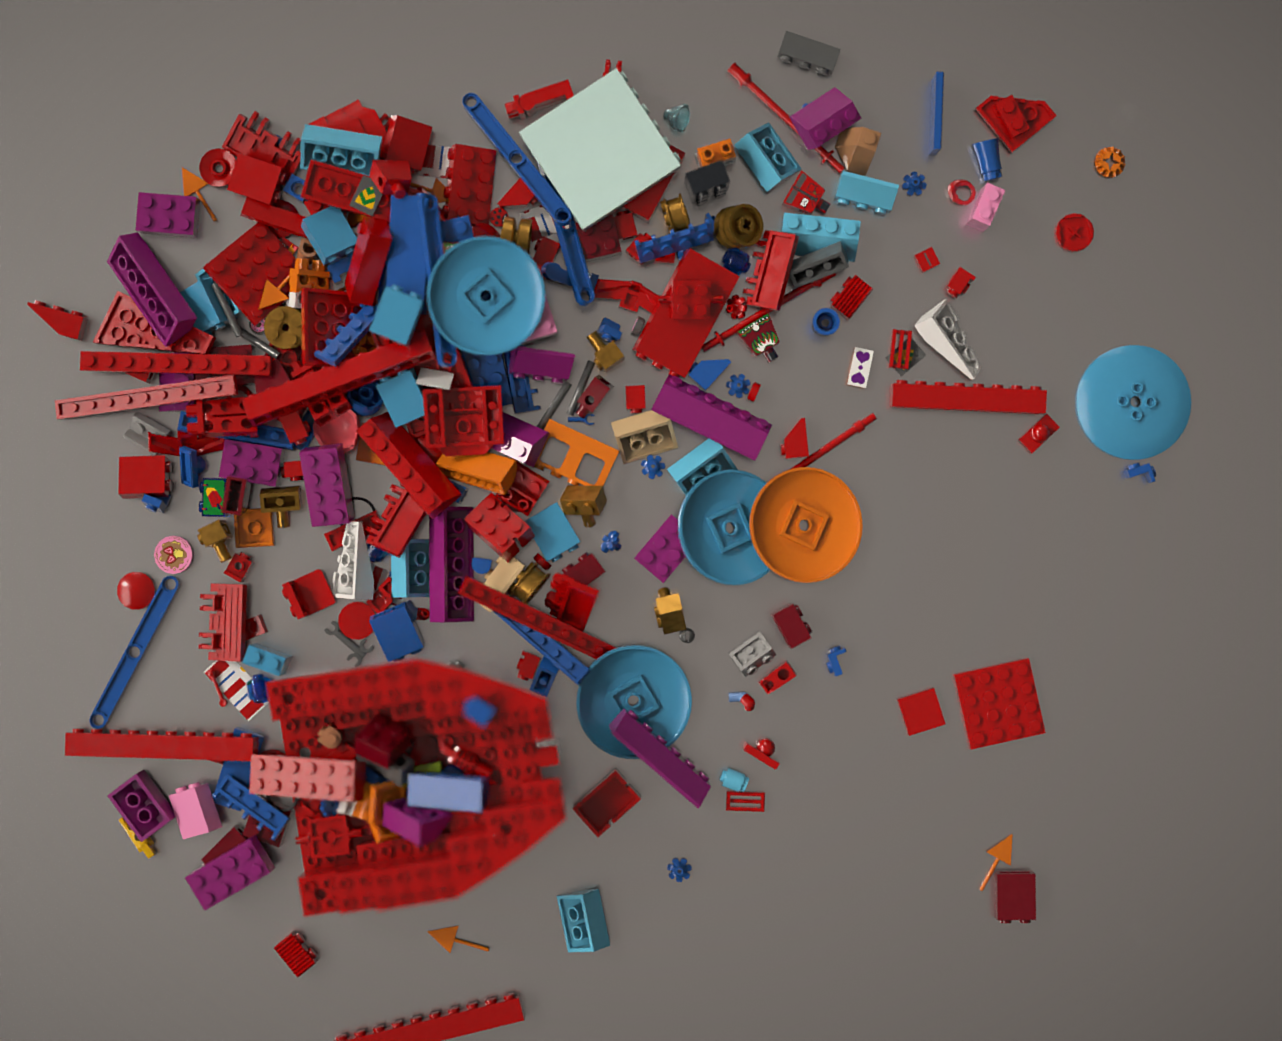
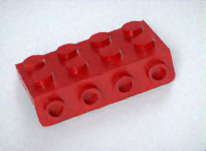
(469, 183)

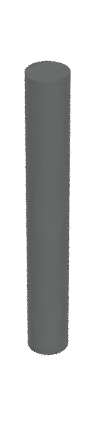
(227, 310)
(260, 344)
(580, 387)
(554, 405)

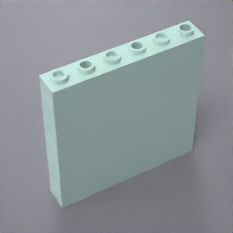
(600, 149)

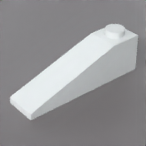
(943, 333)
(354, 572)

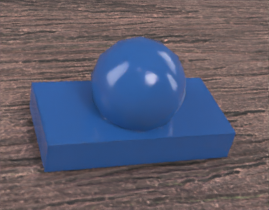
(190, 466)

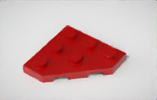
(1035, 113)

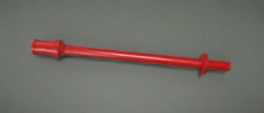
(745, 80)
(733, 330)

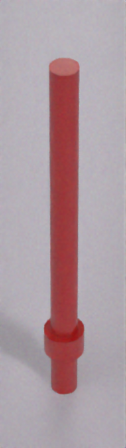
(858, 426)

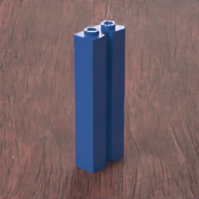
(406, 252)

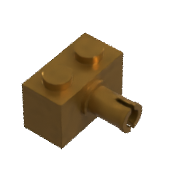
(606, 355)
(280, 501)
(584, 502)
(215, 536)
(669, 612)

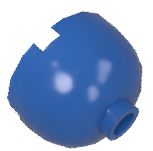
(365, 399)

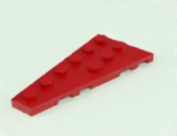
(128, 327)

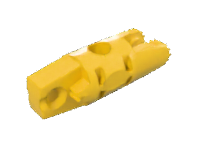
(144, 846)

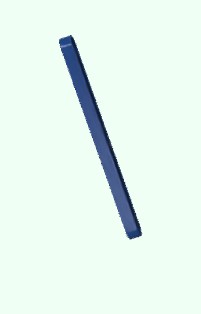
(524, 169)
(433, 252)
(573, 255)
(141, 639)

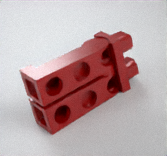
(539, 99)
(321, 411)
(220, 418)

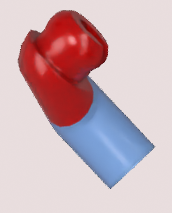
(418, 613)
(744, 698)

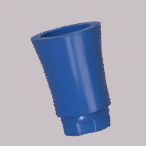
(989, 158)
(828, 315)

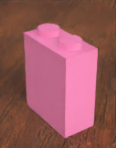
(985, 207)
(195, 810)

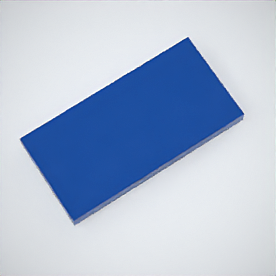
(936, 113)

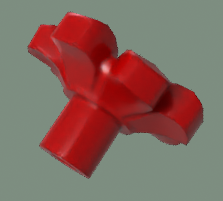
(736, 307)

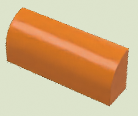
(483, 471)

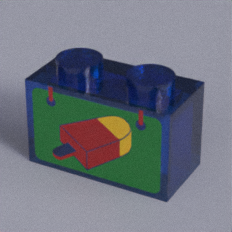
(212, 497)

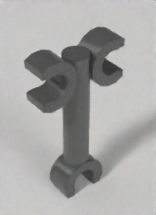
(359, 651)

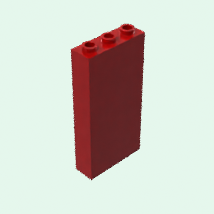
(677, 342)

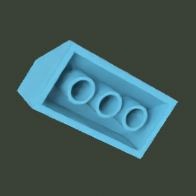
(339, 148)
(820, 232)

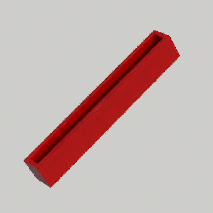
(968, 398)

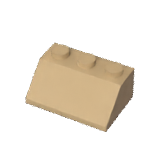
(643, 435)
(503, 575)

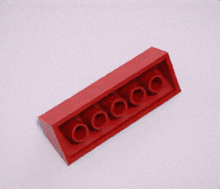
(409, 464)

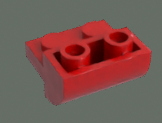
(525, 490)

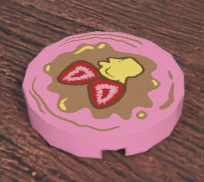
(173, 554)

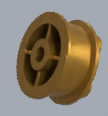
(676, 213)
(275, 324)
(528, 583)

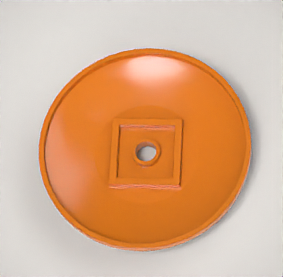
(832, 524)

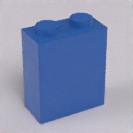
(397, 632)

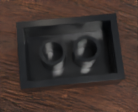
(707, 182)

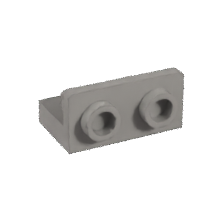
(139, 431)
(752, 654)

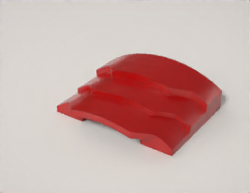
(354, 119)
(463, 419)

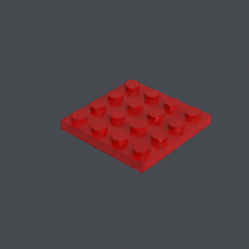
(247, 265)
(321, 316)
(999, 703)

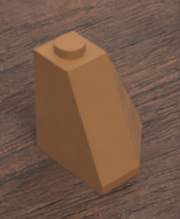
(857, 148)

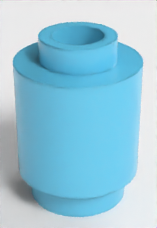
(734, 780)

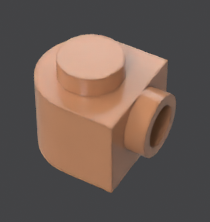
(306, 251)
(330, 736)

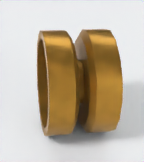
(738, 226)
(519, 237)

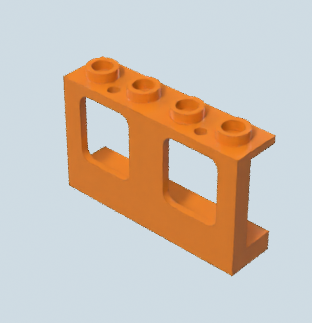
(579, 445)

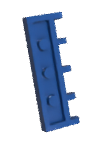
(674, 241)
(348, 336)
(520, 390)
(252, 804)

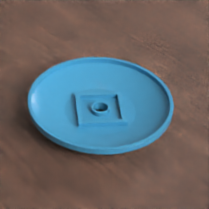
(492, 324)
(1106, 406)
(702, 527)
(626, 672)

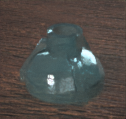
(678, 117)

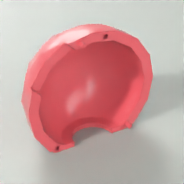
(339, 430)

